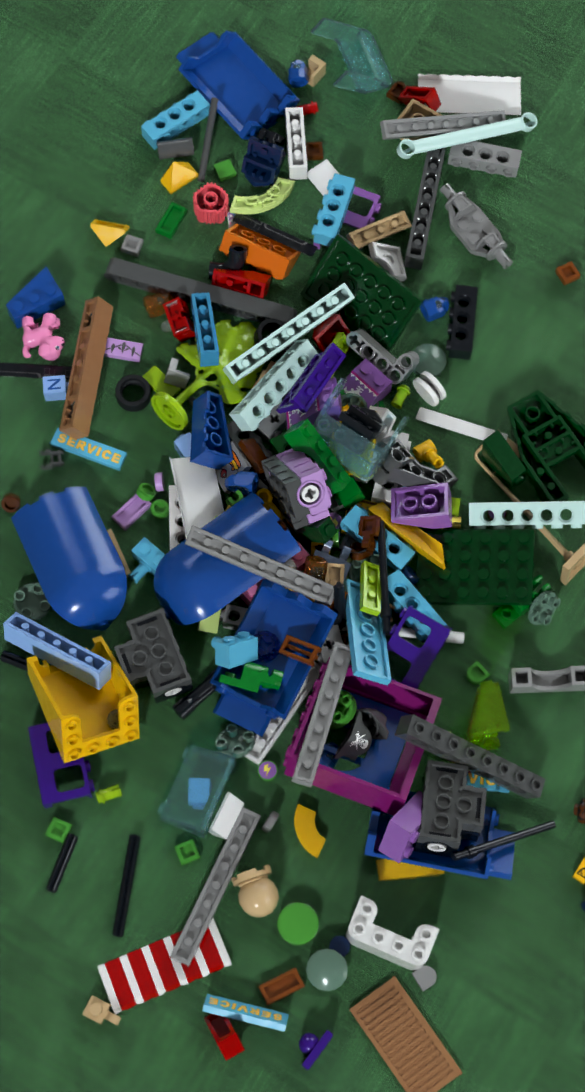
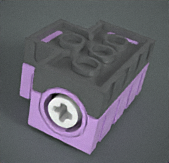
(298, 487)

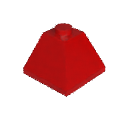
(327, 330)

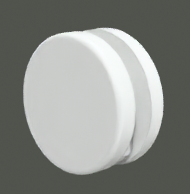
(429, 388)

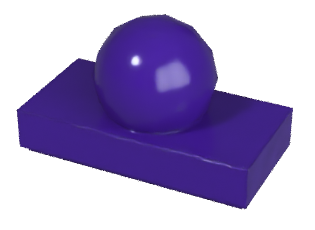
(312, 1046)

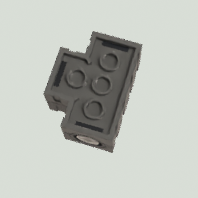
(154, 657)
(449, 809)

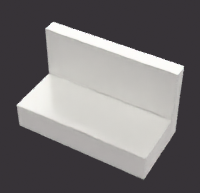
(226, 816)

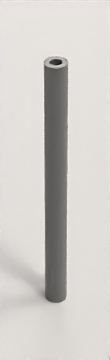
(207, 141)

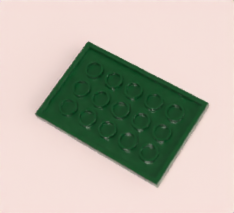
(380, 302)
(480, 568)

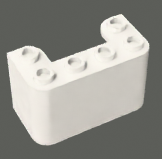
(386, 944)

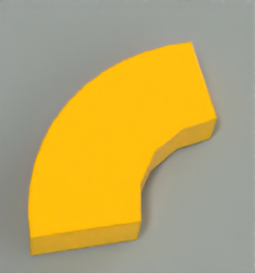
(306, 830)

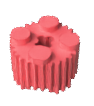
(211, 204)

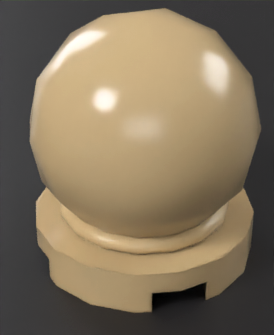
(257, 893)

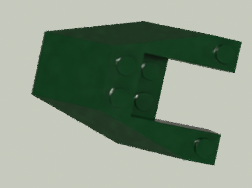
(544, 439)

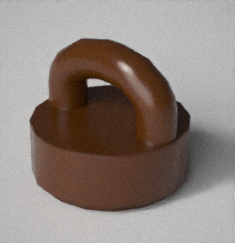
(11, 502)

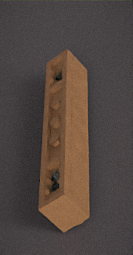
(86, 368)

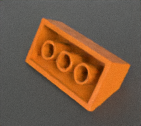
(262, 251)

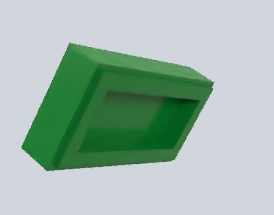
(171, 220)

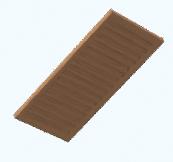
(405, 1039)

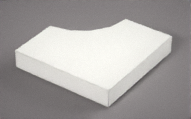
(389, 258)

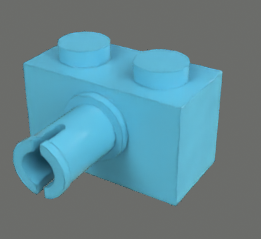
(148, 558)
(235, 650)

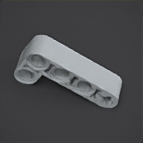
(380, 352)

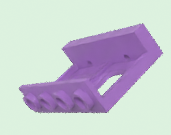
(356, 220)

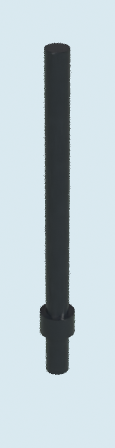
(386, 612)
(472, 850)

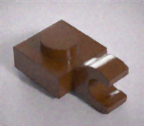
(368, 528)

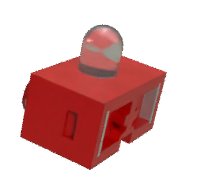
(178, 320)

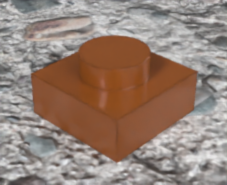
(567, 273)

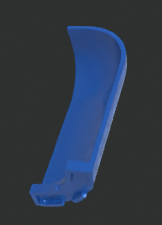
(73, 557)
(198, 585)

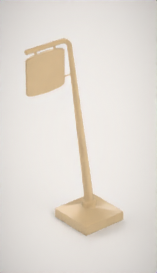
(574, 561)

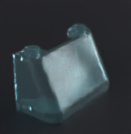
(197, 789)

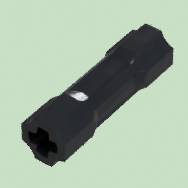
(188, 704)

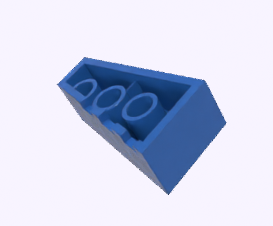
(210, 432)

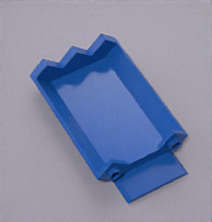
(245, 86)
(282, 614)
(493, 862)

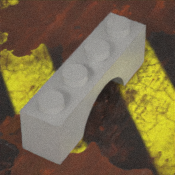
(534, 681)

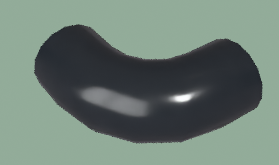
(235, 260)

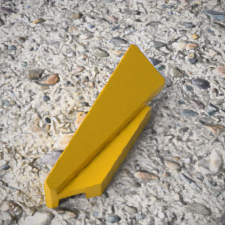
(412, 535)

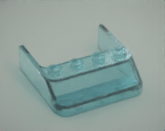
(361, 55)
(351, 449)

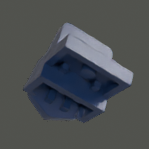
(262, 162)

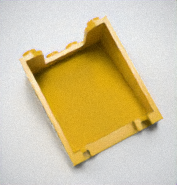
(80, 712)

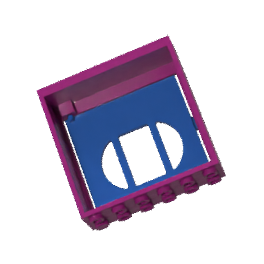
(372, 778)

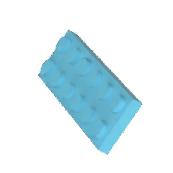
(366, 639)

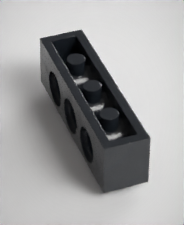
(462, 296)

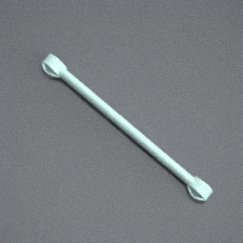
(467, 135)

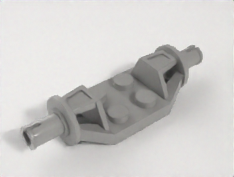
(474, 227)

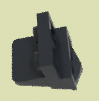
(363, 421)

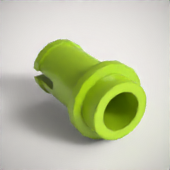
(402, 392)
(108, 793)

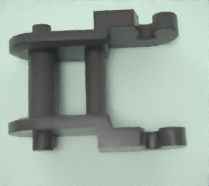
(52, 464)

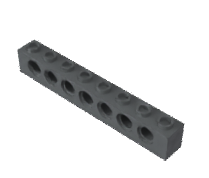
(424, 209)
(462, 752)

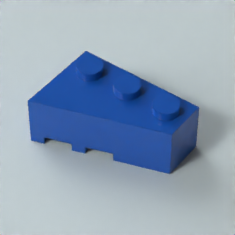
(36, 298)

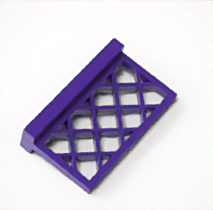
(312, 380)

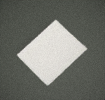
(321, 175)

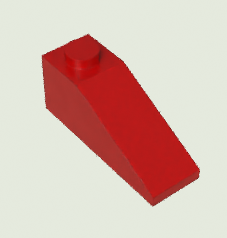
(242, 281)

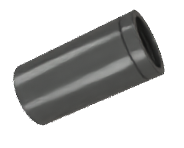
(175, 148)

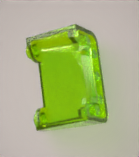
(486, 717)

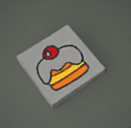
(239, 464)

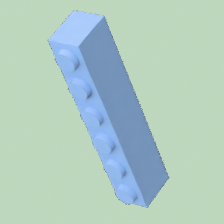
(57, 650)

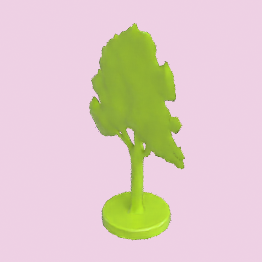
(231, 344)

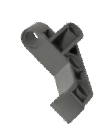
(405, 470)

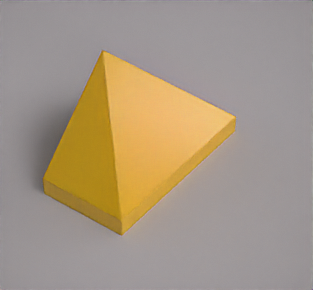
(178, 176)
(108, 231)

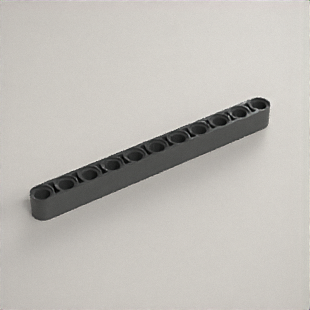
(178, 286)

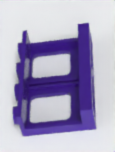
(420, 658)
(48, 762)

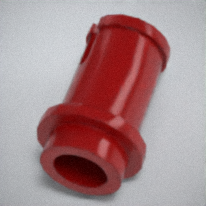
(309, 108)

